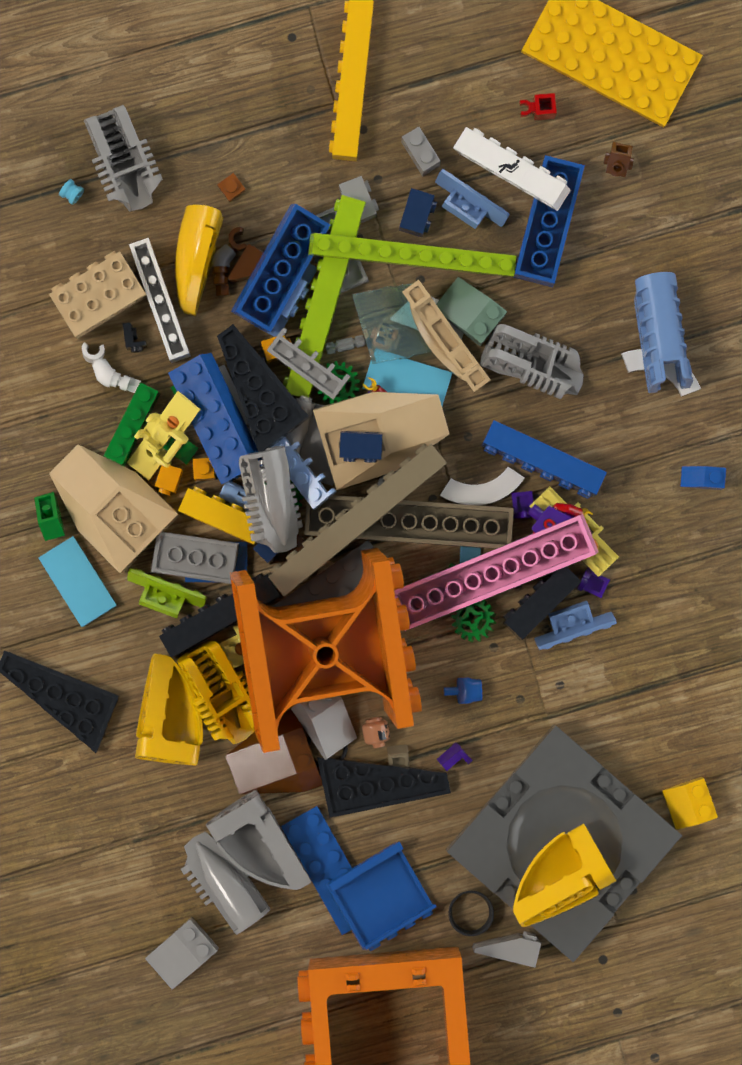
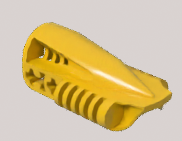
(219, 692)

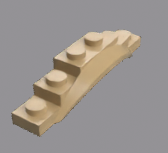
(442, 337)

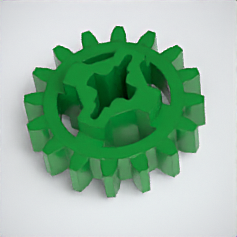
(343, 394)
(482, 617)

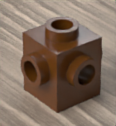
(619, 159)

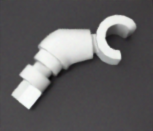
(106, 374)

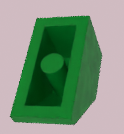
(49, 516)

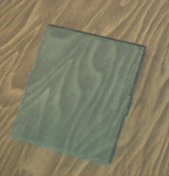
(389, 324)

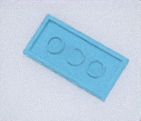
(409, 377)
(77, 581)

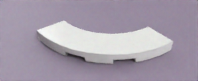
(634, 362)
(482, 493)

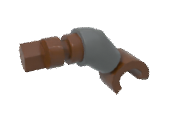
(221, 261)

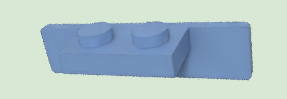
(468, 203)
(291, 307)
(572, 623)

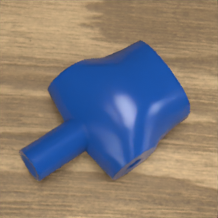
(467, 690)

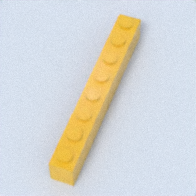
(352, 81)

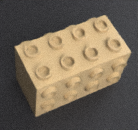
(97, 294)

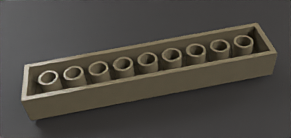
(357, 520)
(424, 523)

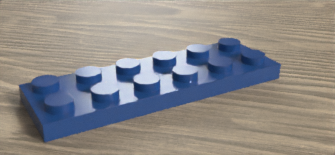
(319, 856)

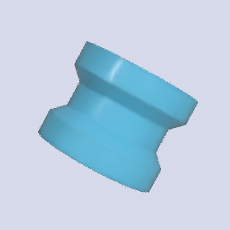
(71, 191)

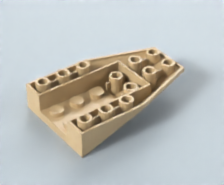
(405, 425)
(111, 505)

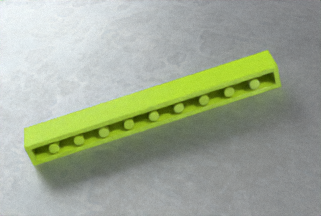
(412, 255)
(326, 292)

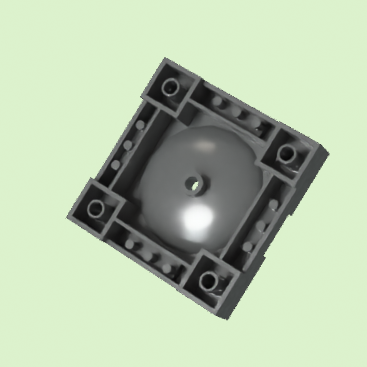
(550, 795)

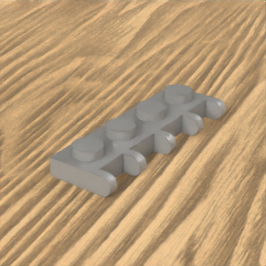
(306, 365)

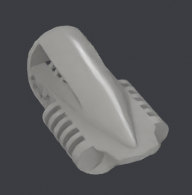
(123, 159)
(537, 362)
(271, 504)
(224, 883)

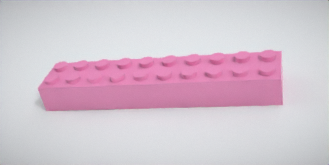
(497, 570)

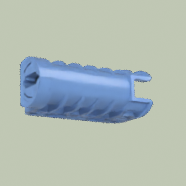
(661, 329)

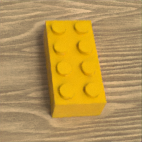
(216, 513)

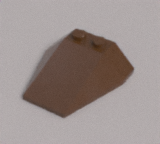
(276, 771)

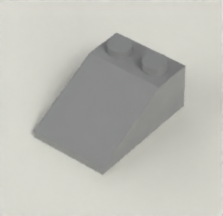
(326, 724)
(514, 948)
(182, 953)

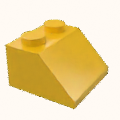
(690, 803)

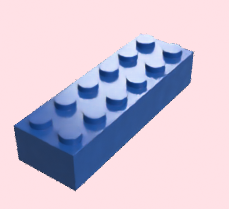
(548, 228)
(279, 269)
(219, 420)
(543, 459)

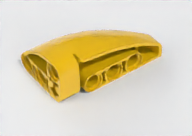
(197, 231)
(168, 720)
(561, 877)

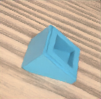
(468, 553)

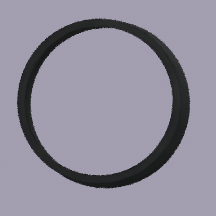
(474, 932)

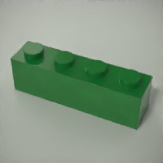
(132, 421)

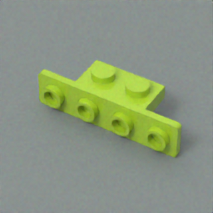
(163, 595)

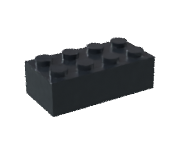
(541, 602)

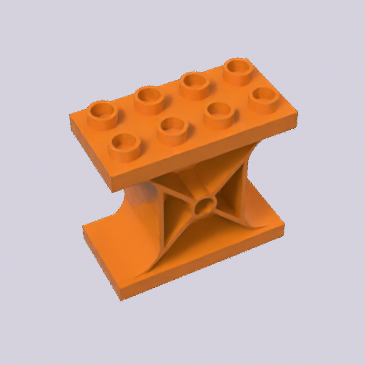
(357, 655)

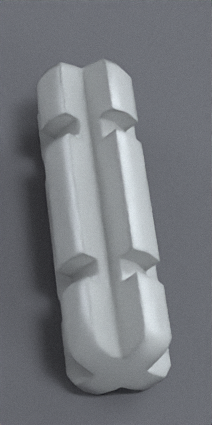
(345, 344)

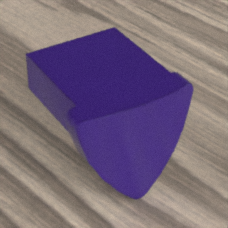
(521, 503)
(592, 583)
(452, 756)

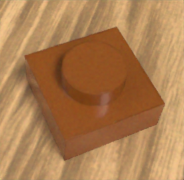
(231, 187)

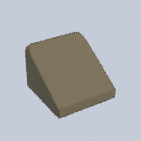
(398, 755)

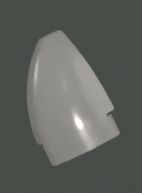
(257, 844)

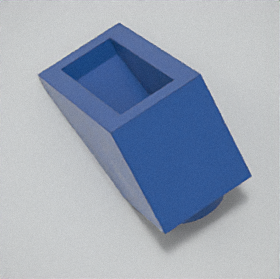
(703, 477)

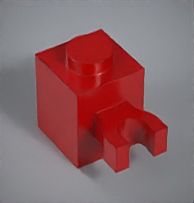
(542, 106)

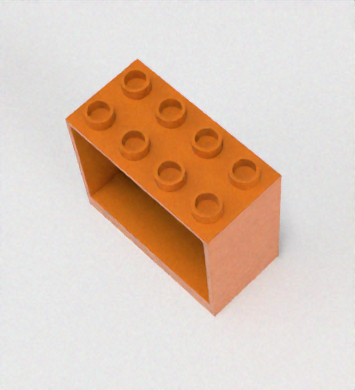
(379, 973)

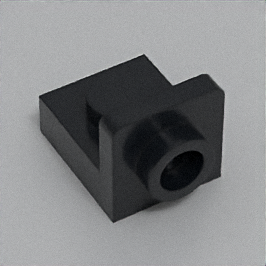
(130, 335)

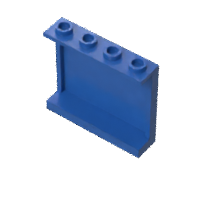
(380, 897)

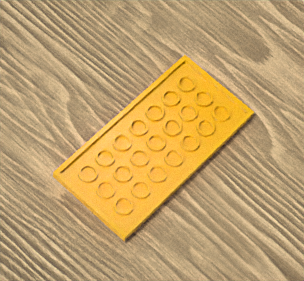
(613, 56)

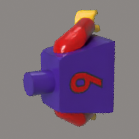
(554, 515)

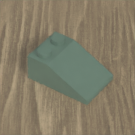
(470, 311)

